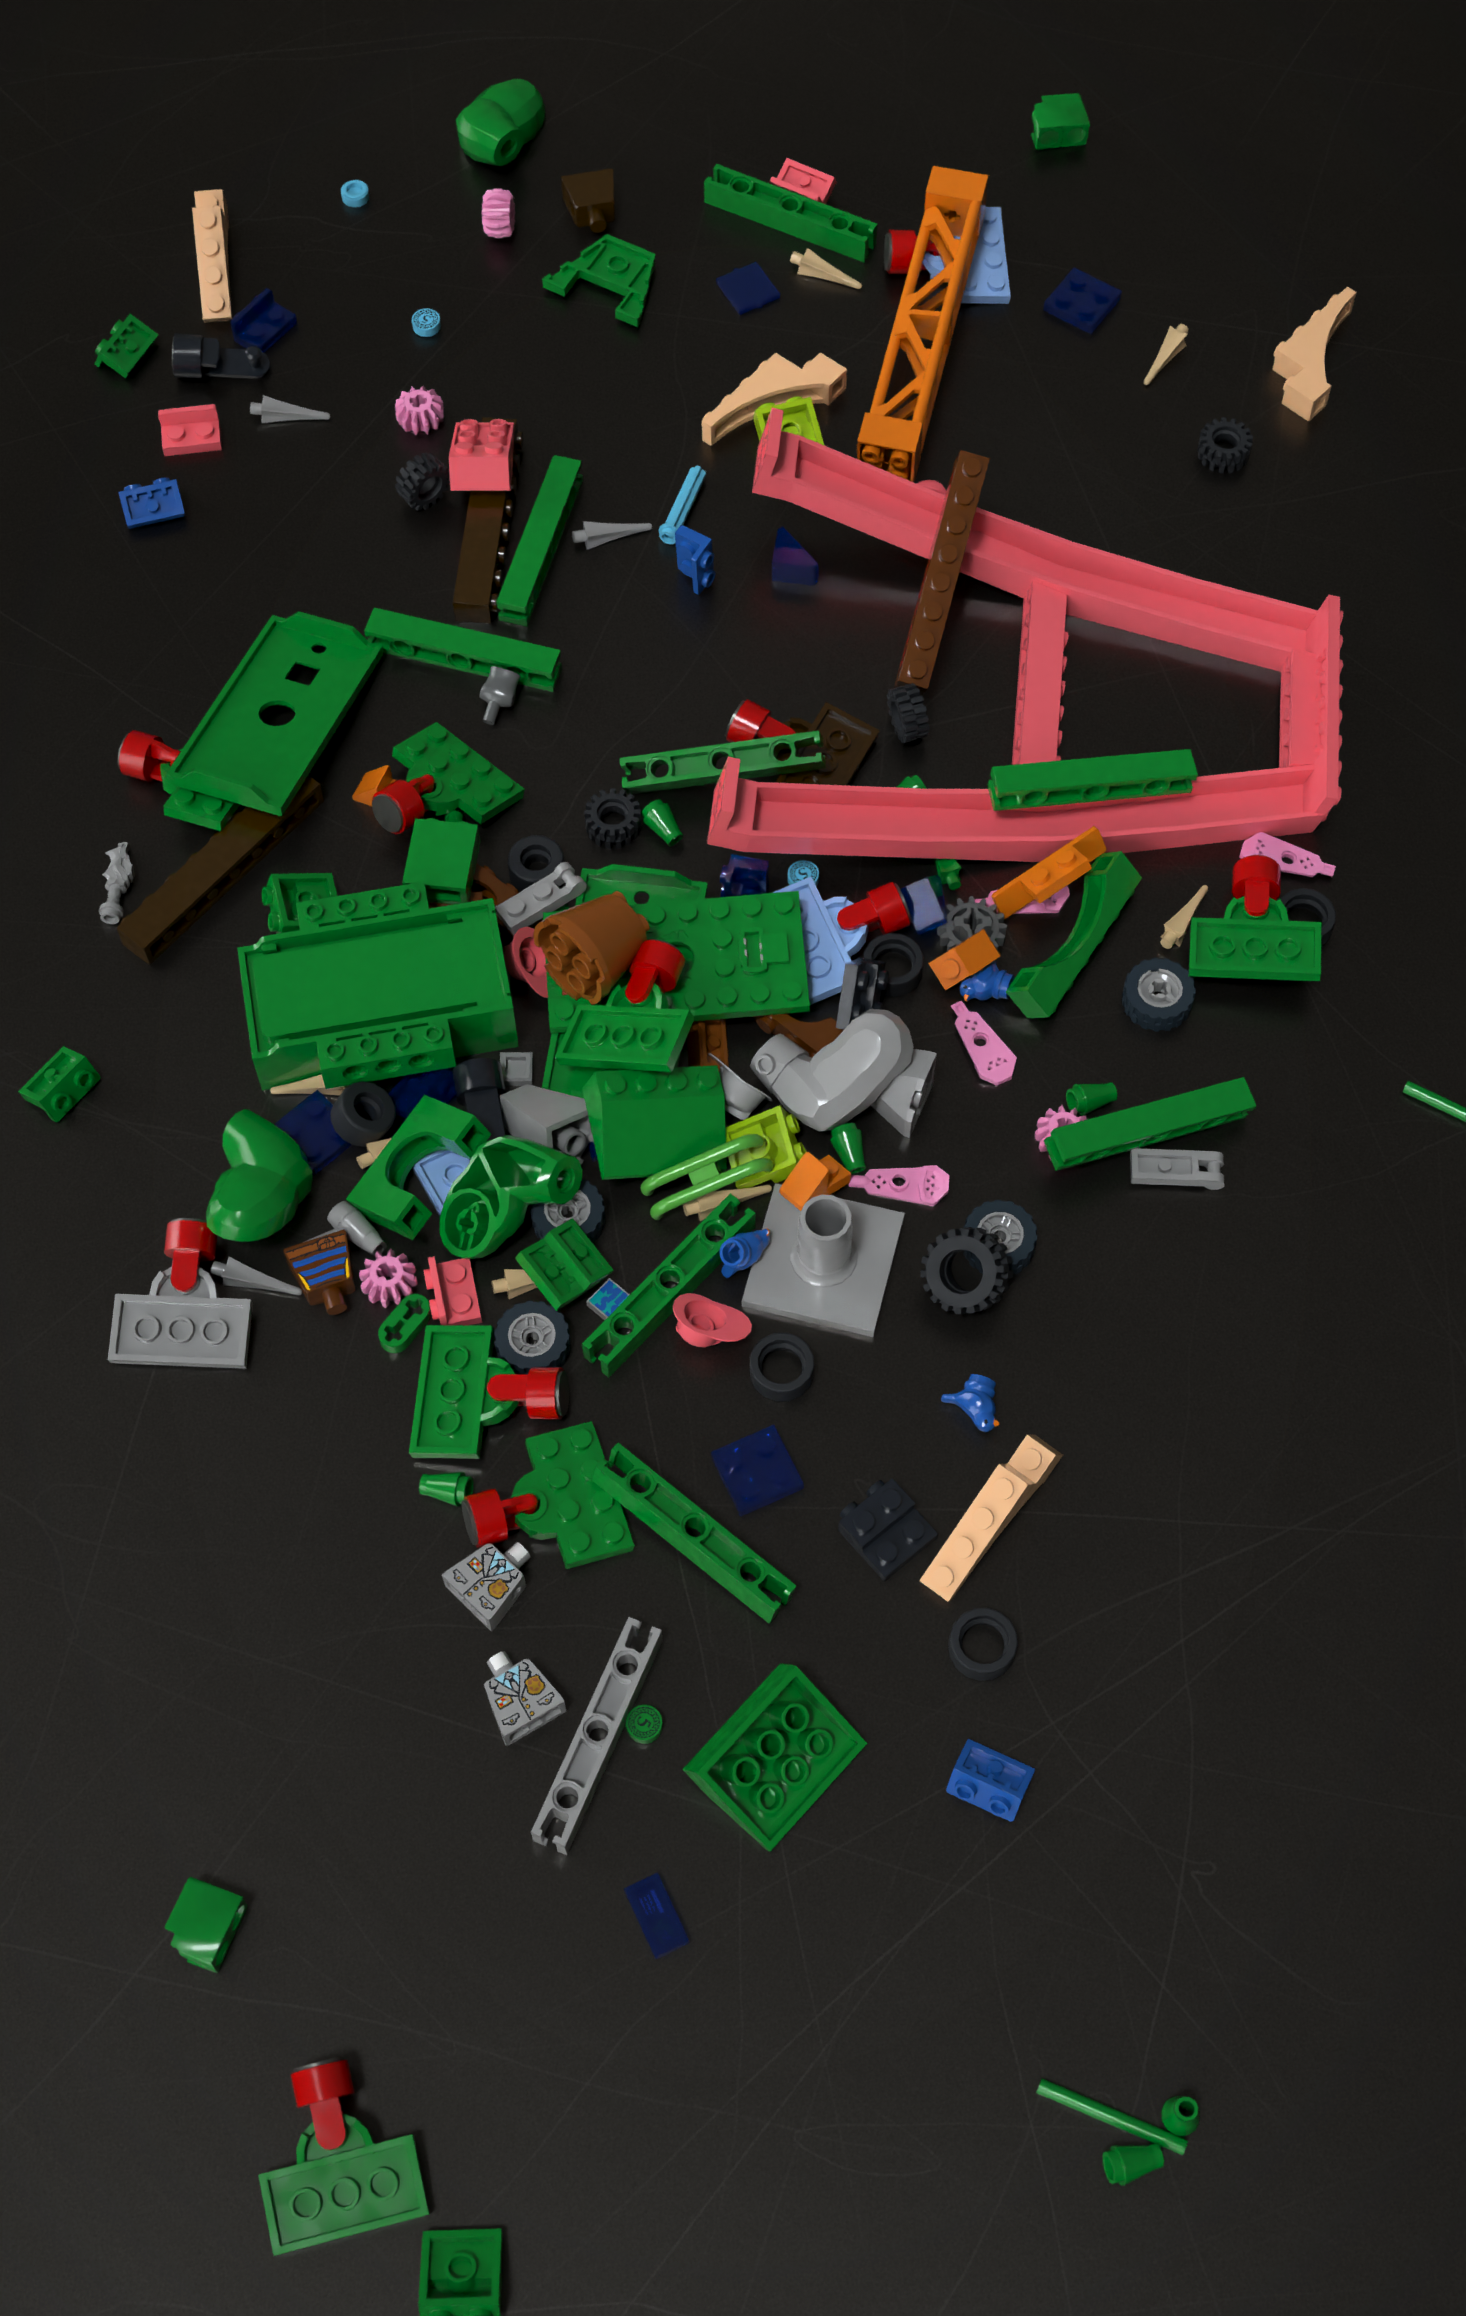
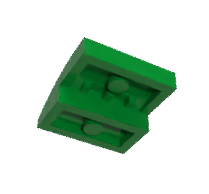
(564, 1264)

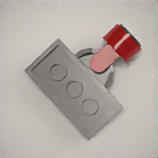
(182, 1315)

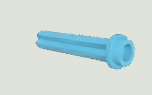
(682, 504)

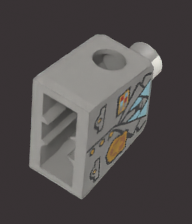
(488, 1581)
(520, 1697)

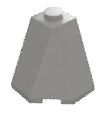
(907, 1093)
(547, 1118)

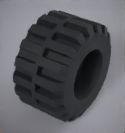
(940, 1277)

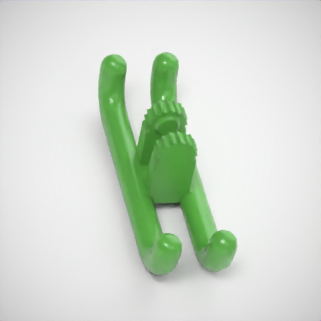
(705, 1174)

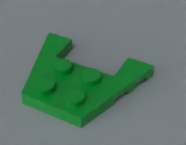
(612, 266)

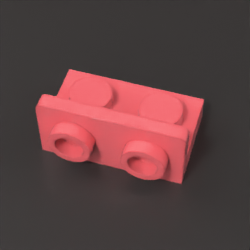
(190, 430)
(454, 1292)

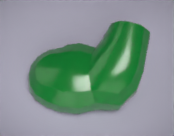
(501, 121)
(264, 1180)
(496, 1188)

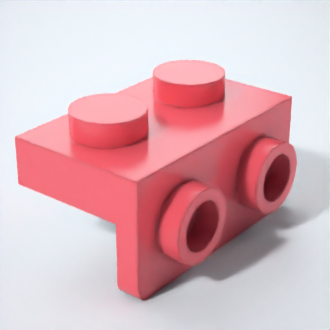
(804, 181)

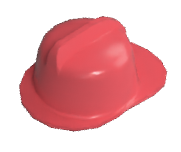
(526, 961)
(708, 1322)

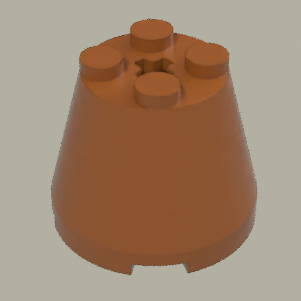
(591, 945)

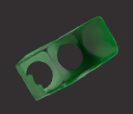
(1060, 122)
(205, 1923)

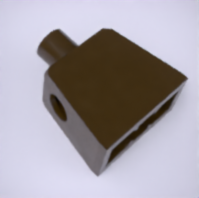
(590, 198)

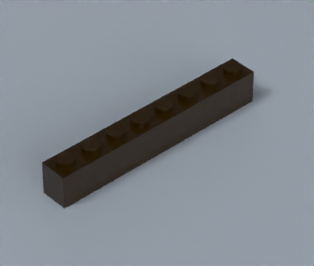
(483, 547)
(212, 874)

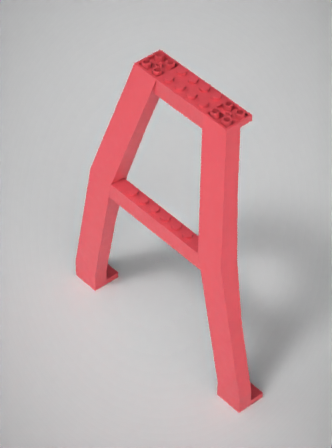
(1055, 582)

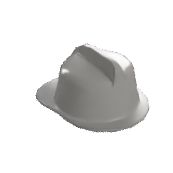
(740, 1096)

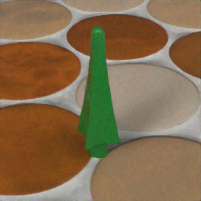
(948, 872)

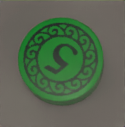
(644, 1724)

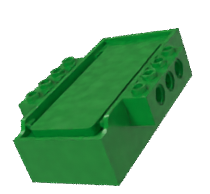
(376, 989)

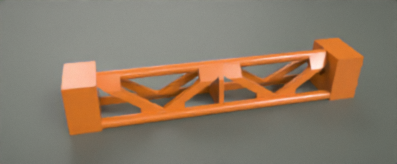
(952, 208)

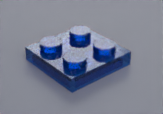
(1082, 300)
(312, 1130)
(757, 1470)

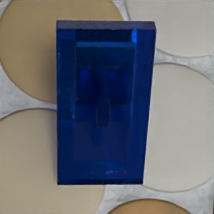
(792, 562)
(926, 903)

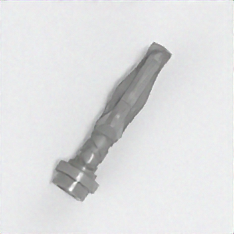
(119, 876)

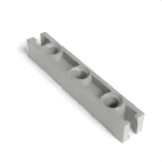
(589, 1758)

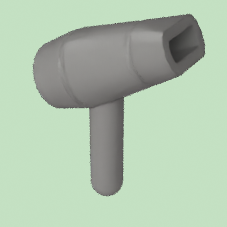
(356, 1226)

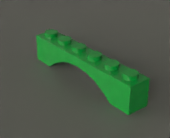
(1106, 890)

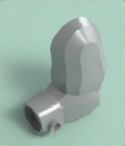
(842, 1075)

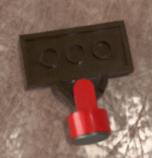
(844, 738)

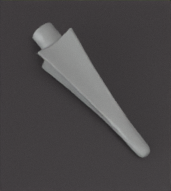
(275, 410)
(599, 533)
(241, 1275)

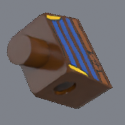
(324, 1270)

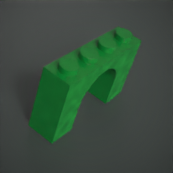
(427, 1129)

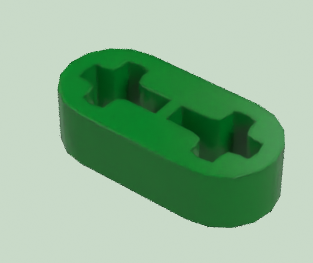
(399, 1318)

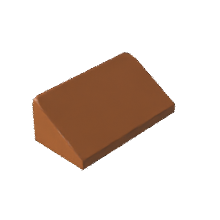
(707, 1038)

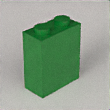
(443, 858)

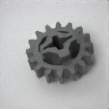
(978, 916)

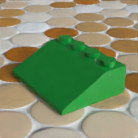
(654, 1118)
(775, 1755)

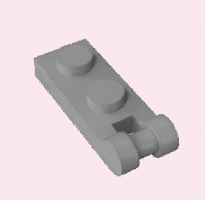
(540, 897)
(1176, 1167)

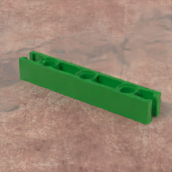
(790, 213)
(540, 541)
(463, 648)
(698, 764)
(1091, 779)
(1149, 1123)
(651, 1301)
(714, 1551)

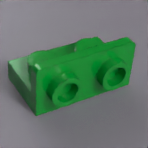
(126, 346)
(60, 1083)

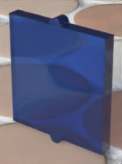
(748, 288)

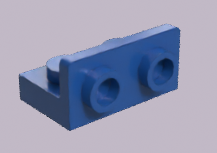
(151, 502)
(695, 557)
(990, 1780)

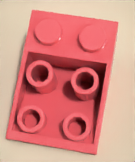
(481, 455)

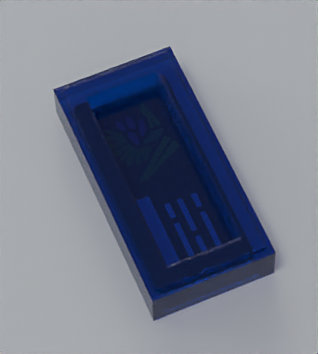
(656, 1916)

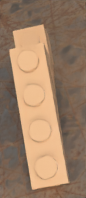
(211, 241)
(1303, 357)
(775, 383)
(989, 1514)

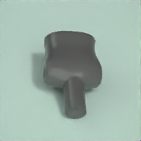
(498, 692)

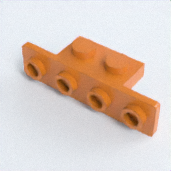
(1050, 873)

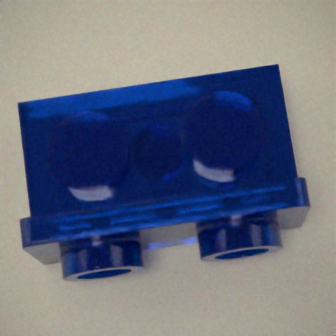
(262, 322)
(744, 876)
(411, 1089)

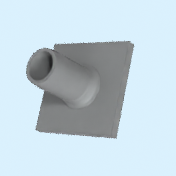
(825, 1262)

